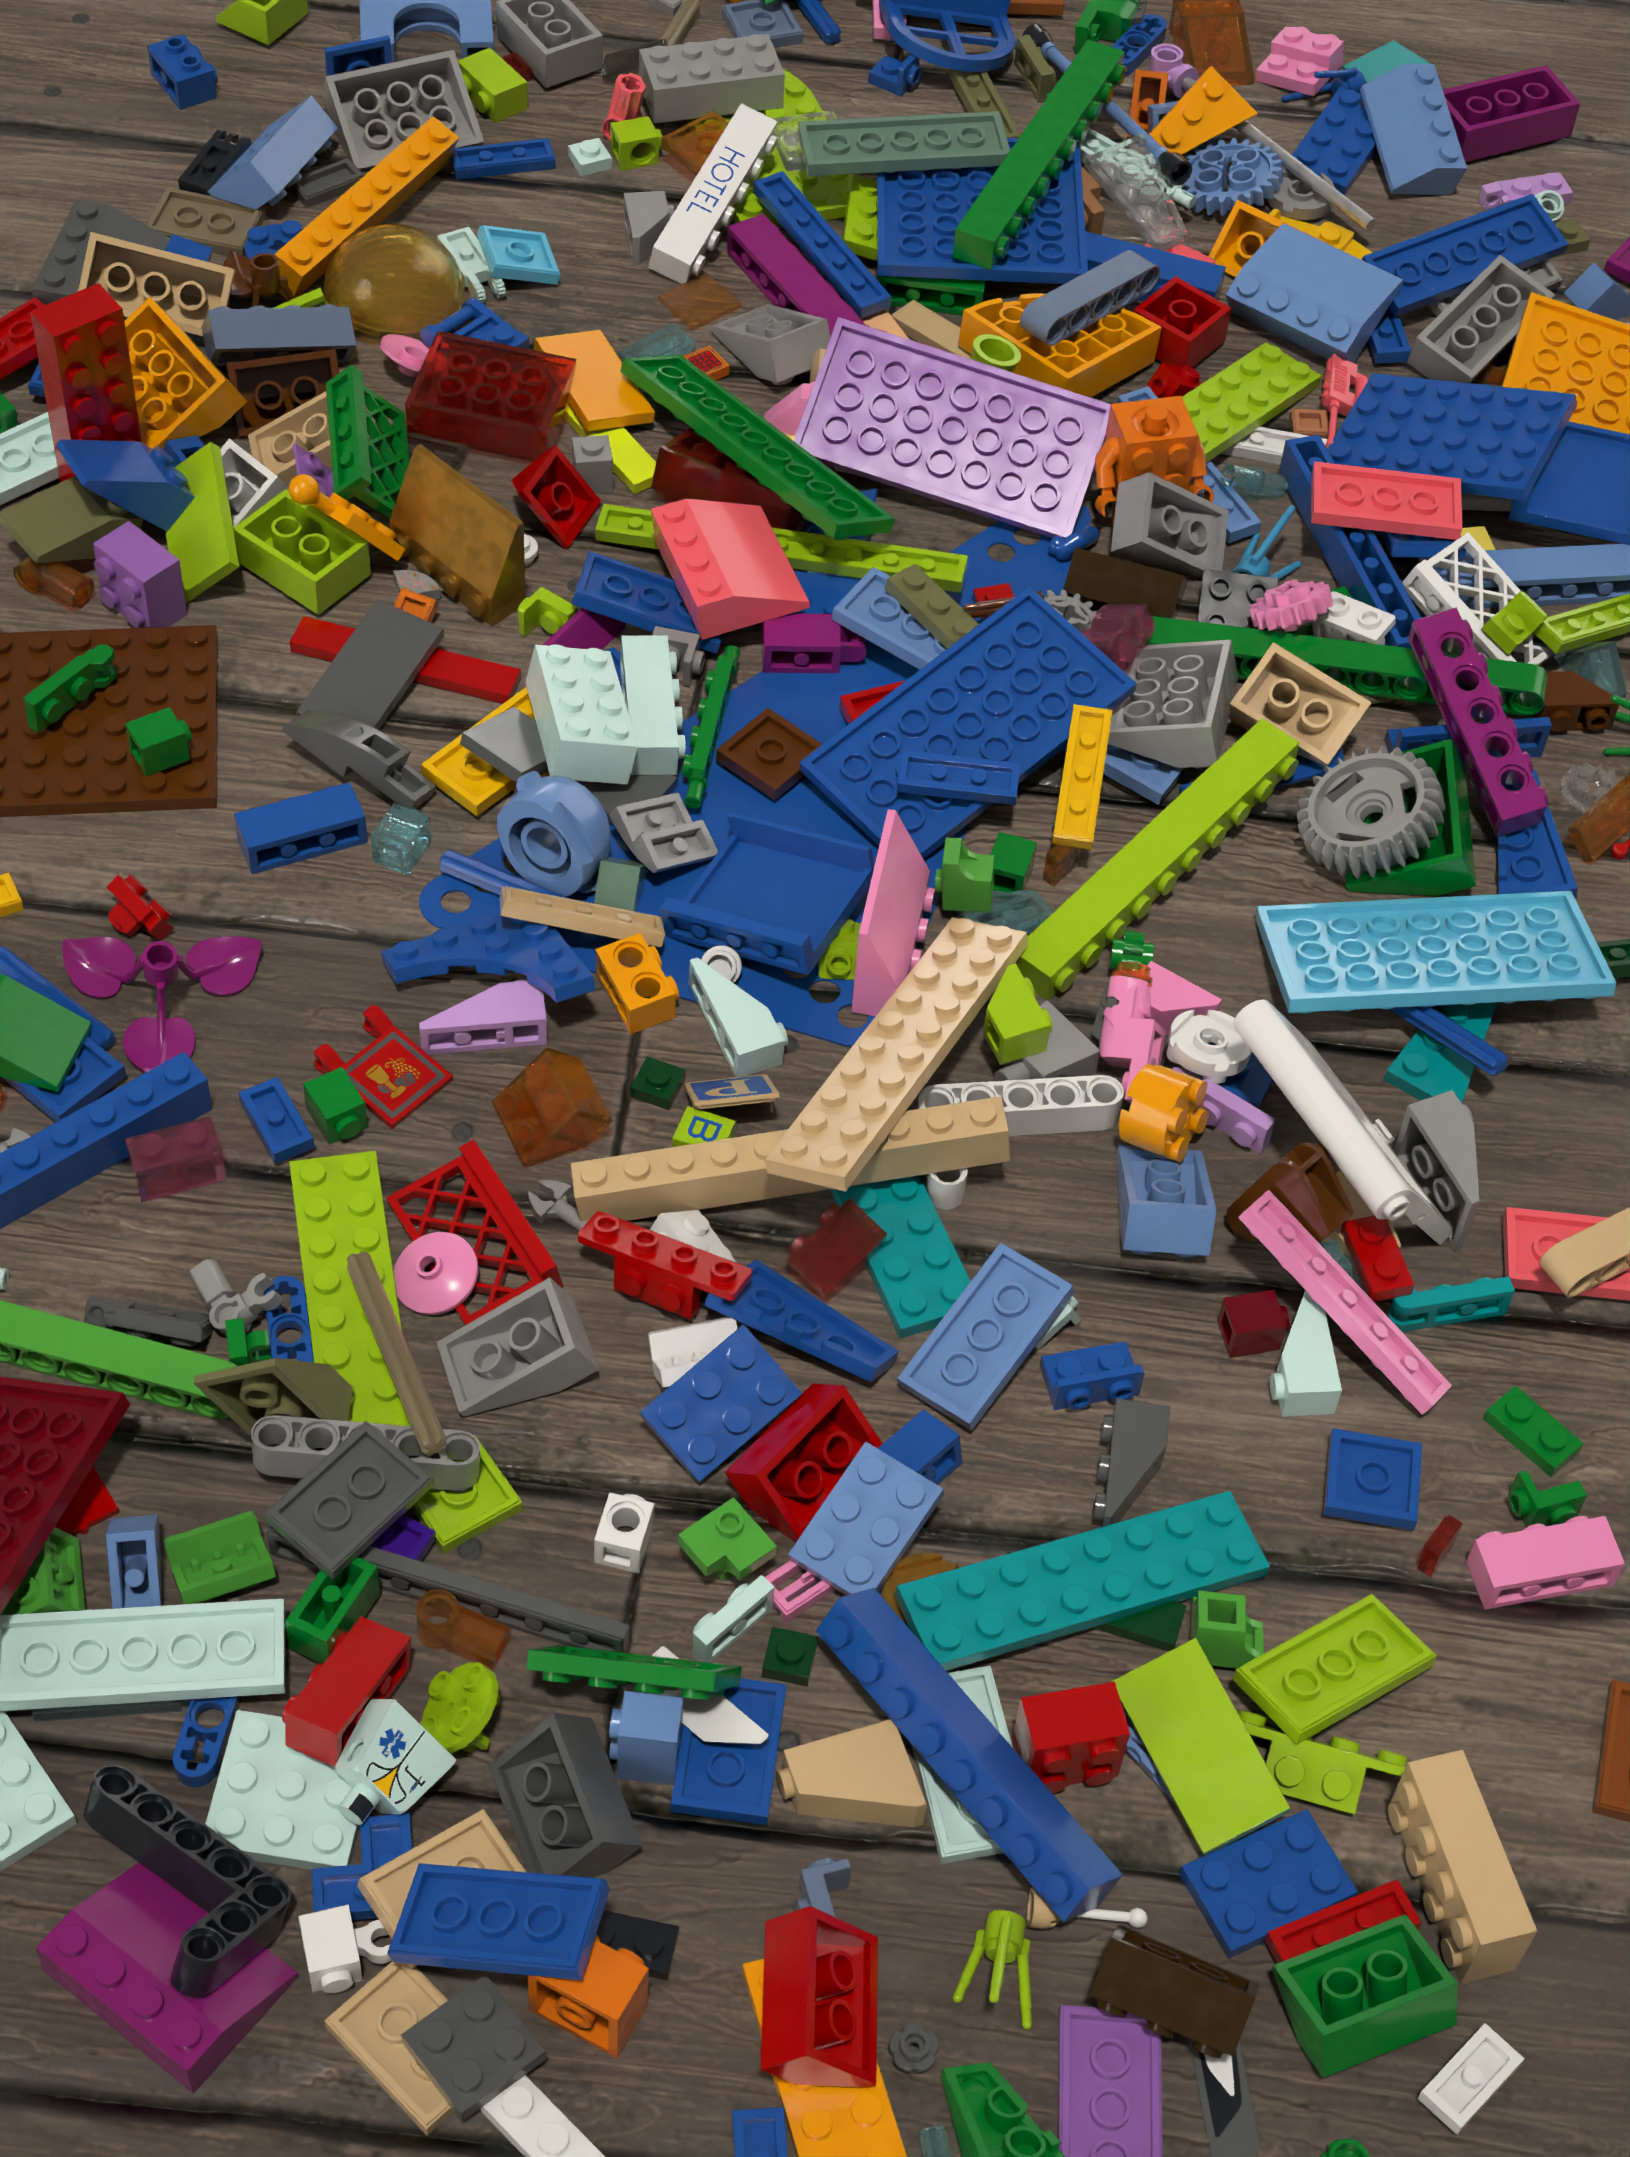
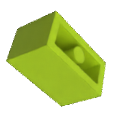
(494, 85)

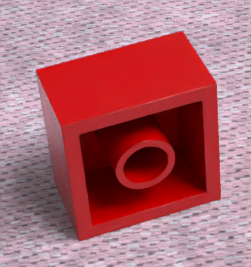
(1189, 320)
(1072, 1735)

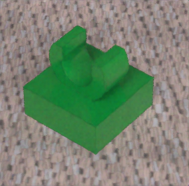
(248, 1348)

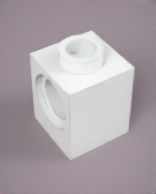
(620, 1548)

